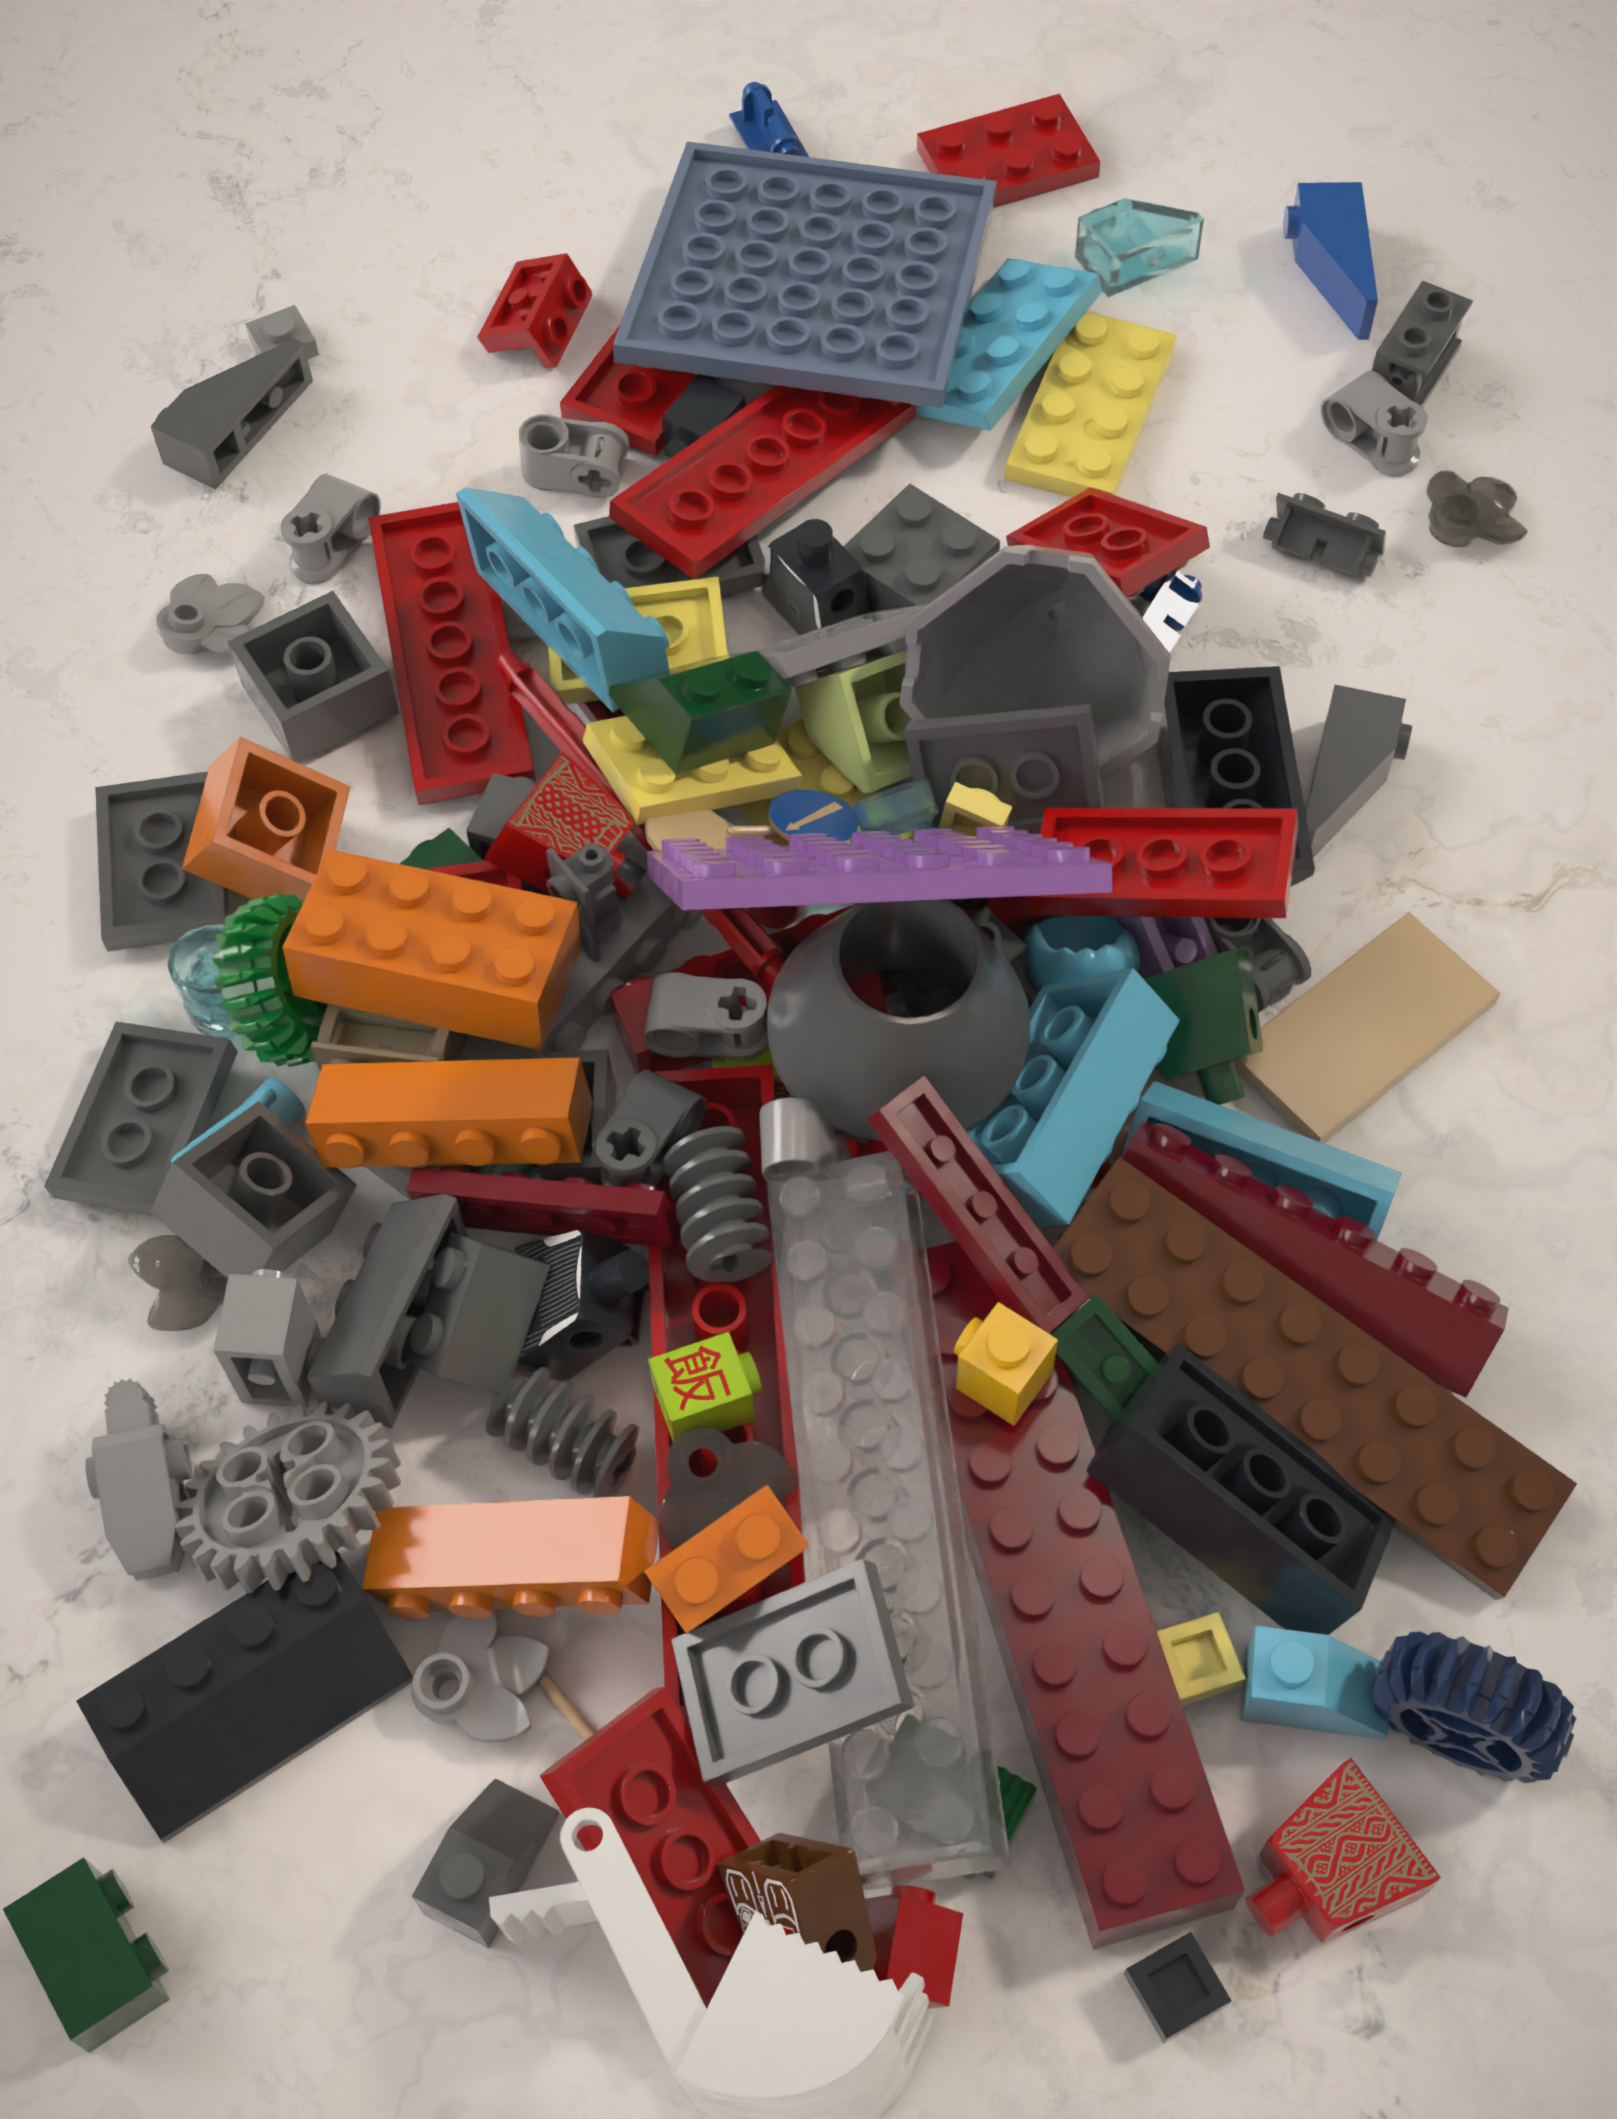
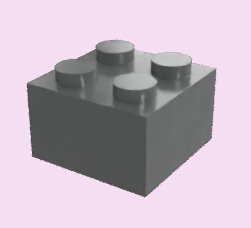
(917, 550)
(314, 677)
(252, 1195)

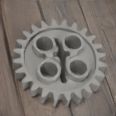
(242, 1510)

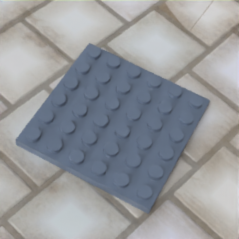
(809, 274)

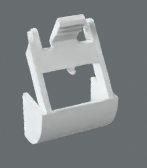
(787, 2023)

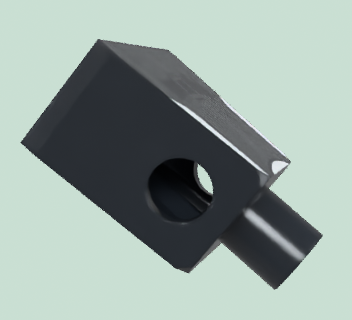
(813, 578)
(583, 1301)

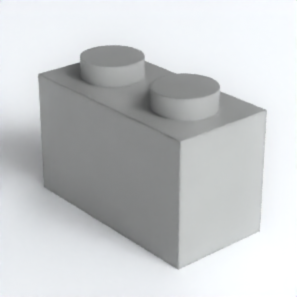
(266, 1338)

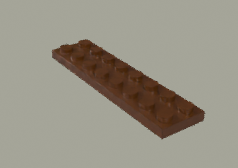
(1373, 1416)

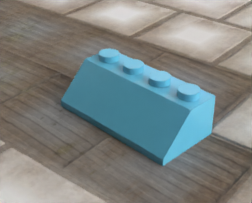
(561, 592)
(1079, 1083)
(1328, 1176)

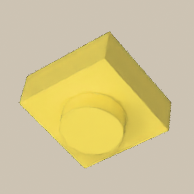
(971, 809)
(1201, 1658)

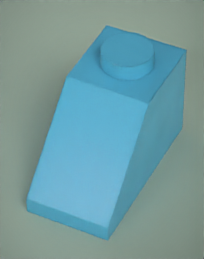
(1310, 1684)

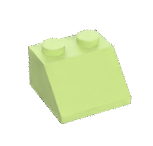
(859, 719)

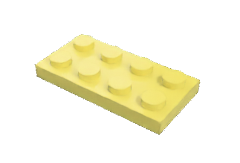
(1091, 407)

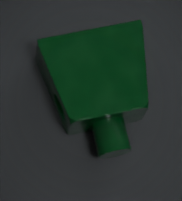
(1216, 1022)

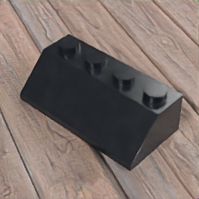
(1232, 747)
(1243, 1496)
(243, 1694)

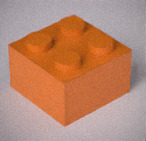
(264, 823)

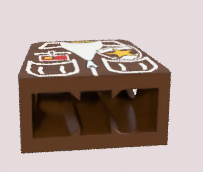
(807, 1890)

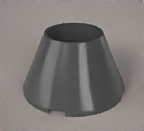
(858, 1058)

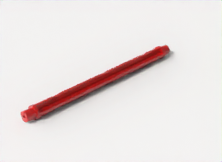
(567, 731)

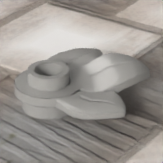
(206, 614)
(491, 1676)

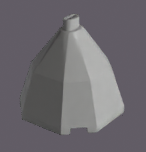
(1005, 649)

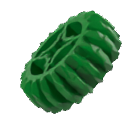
(258, 983)

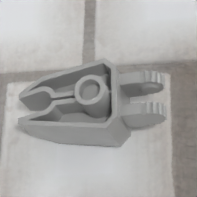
(139, 1482)

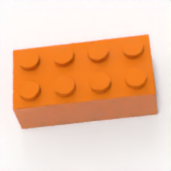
(433, 949)

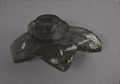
(1472, 510)
(185, 1281)
(739, 1473)

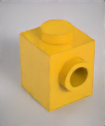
(1004, 1362)

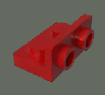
(538, 309)

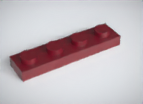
(977, 1206)
(551, 1208)

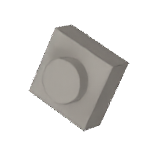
(280, 328)

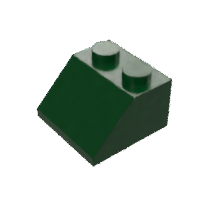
(706, 708)

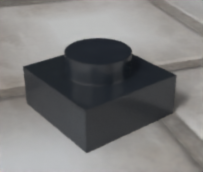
(1177, 1987)

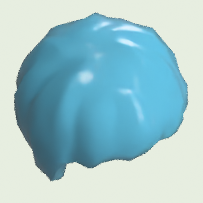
(1077, 948)

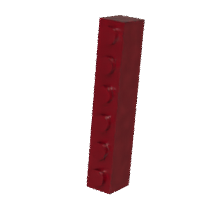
(1387, 1293)

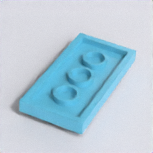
(1010, 336)

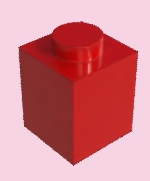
(915, 1938)

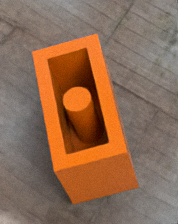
(726, 1559)

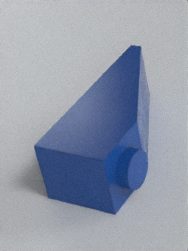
(1335, 249)

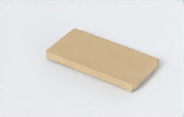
(1365, 1028)

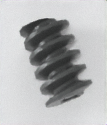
(717, 1206)
(563, 1434)

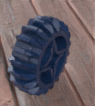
(1474, 1706)

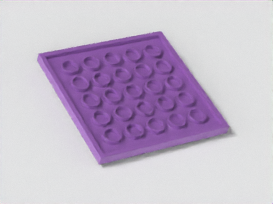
(873, 868)

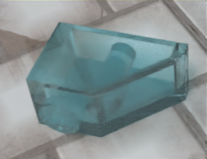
(1136, 242)

